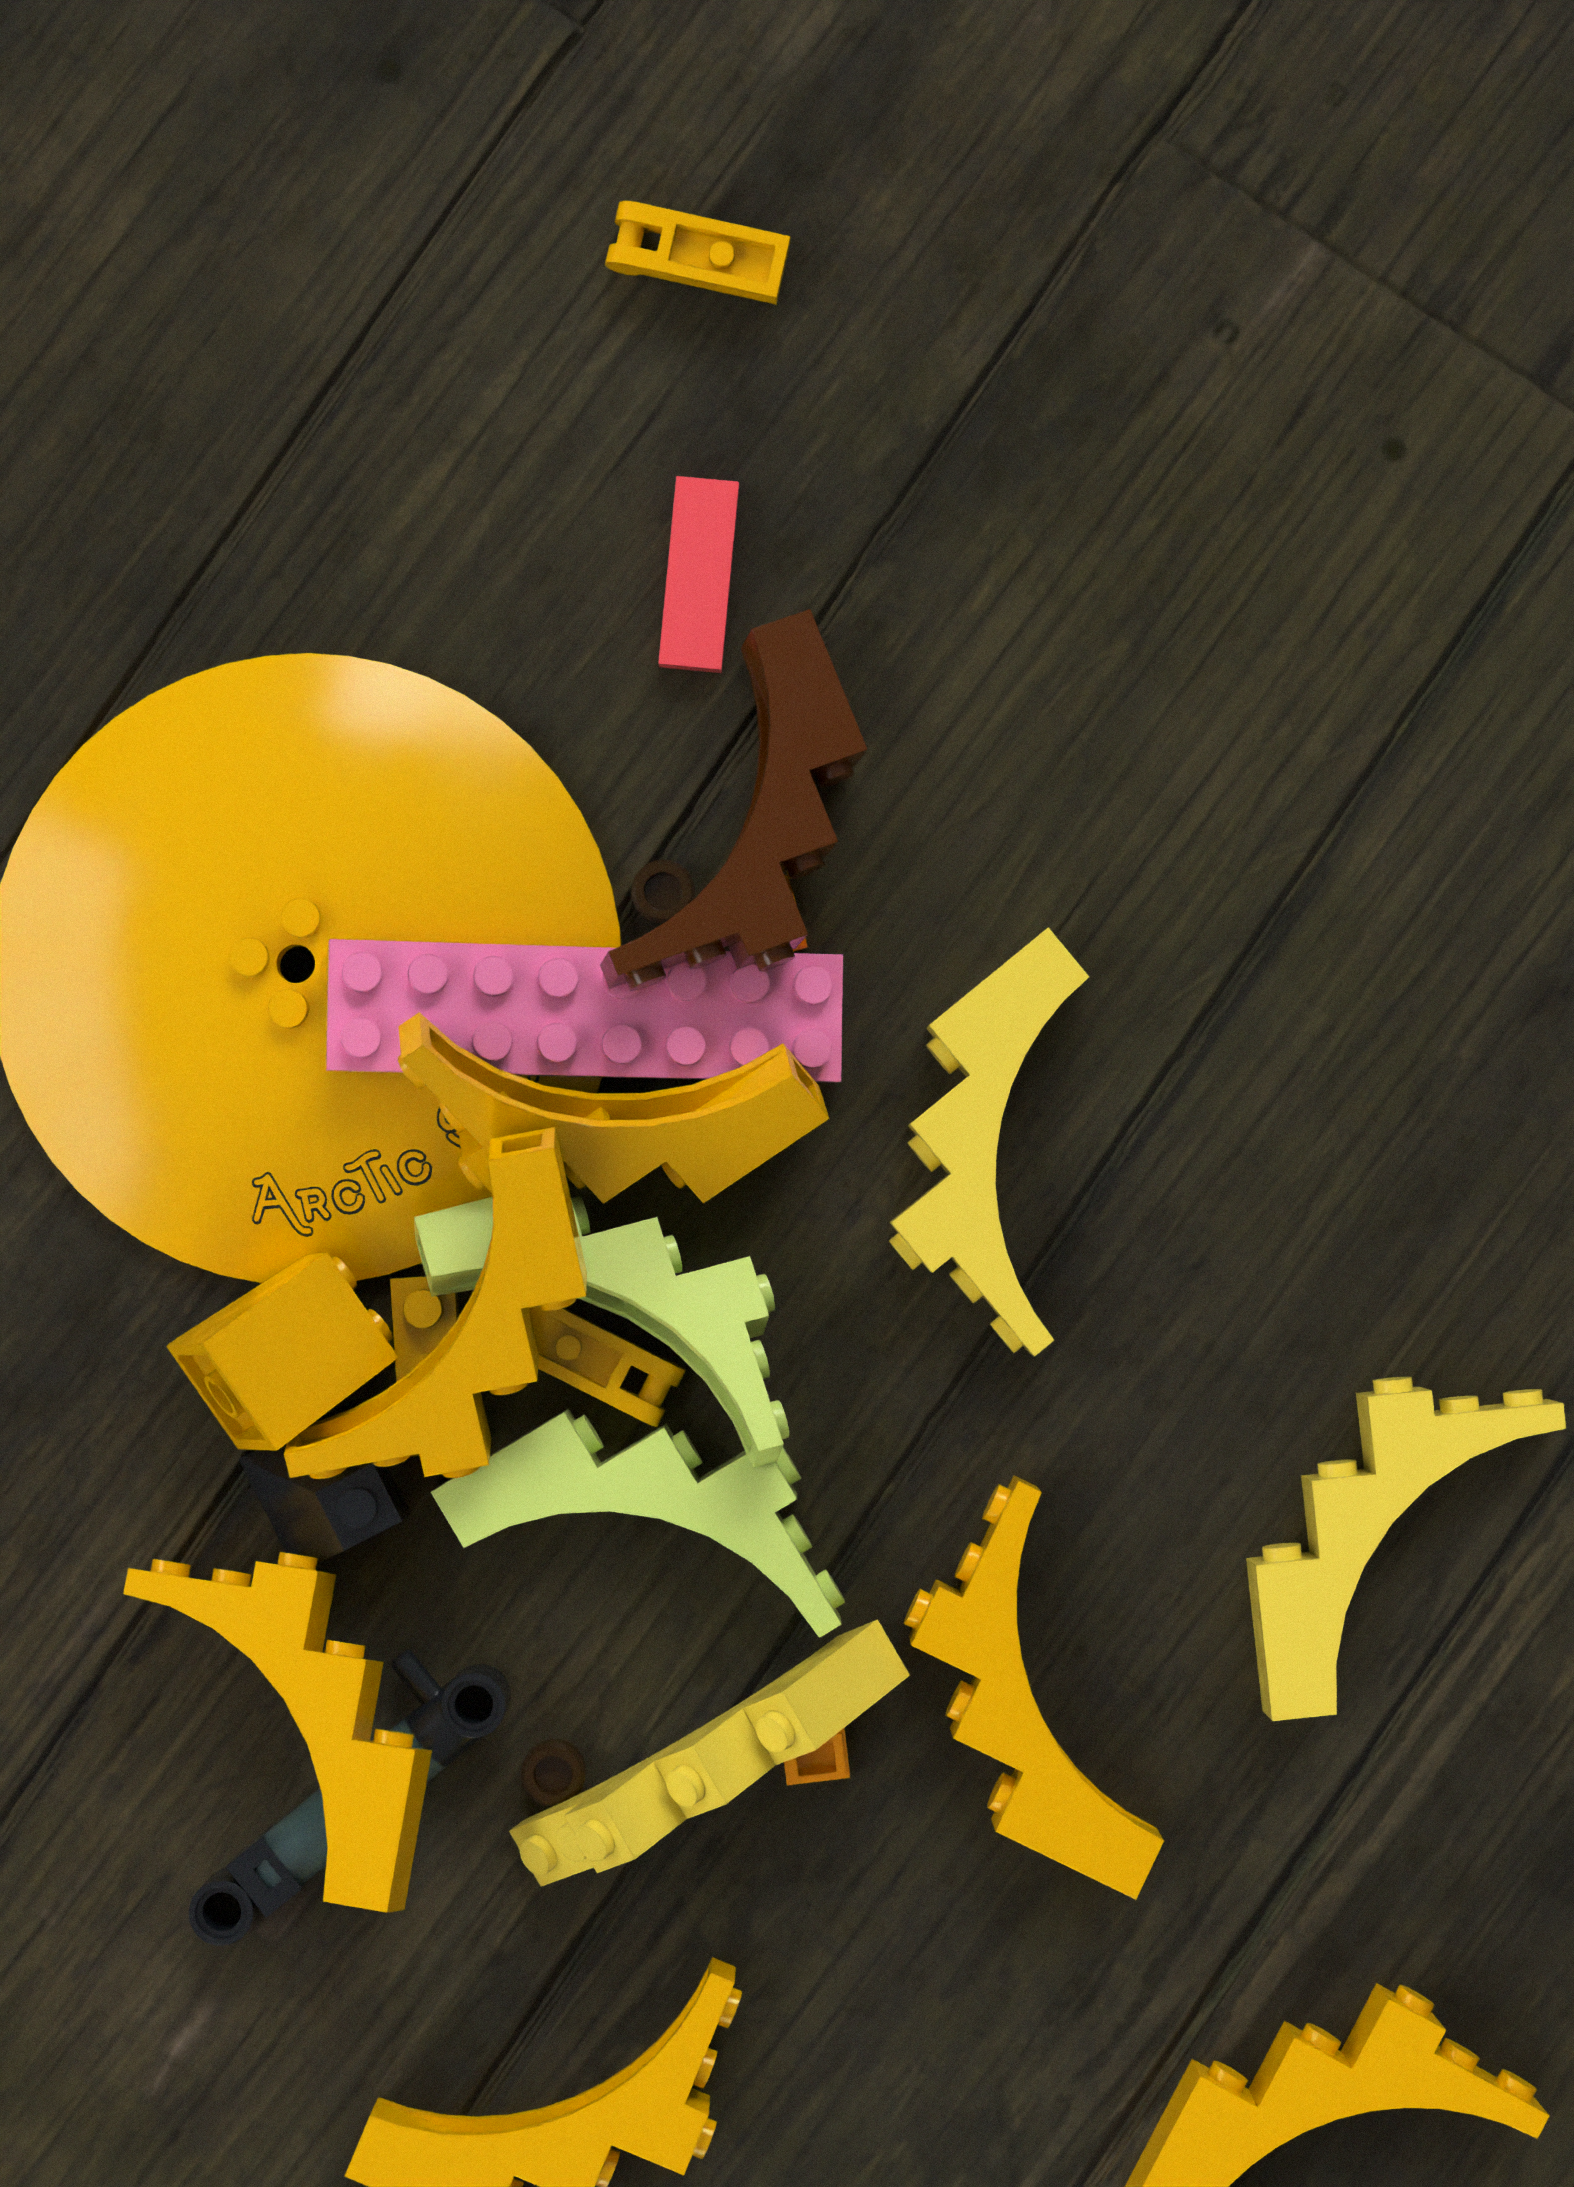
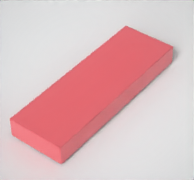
(698, 574)

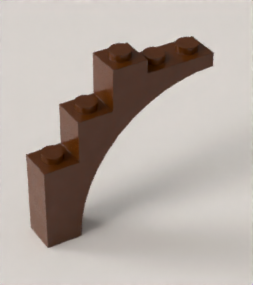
(803, 738)

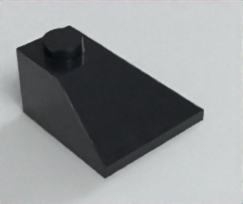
(329, 1513)

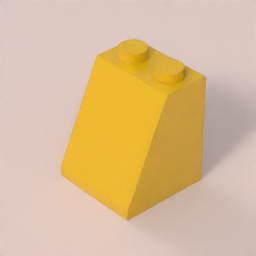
(285, 1352)

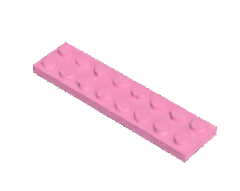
(555, 1016)

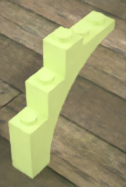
(632, 1273)
(655, 1477)

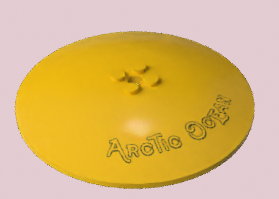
(155, 925)

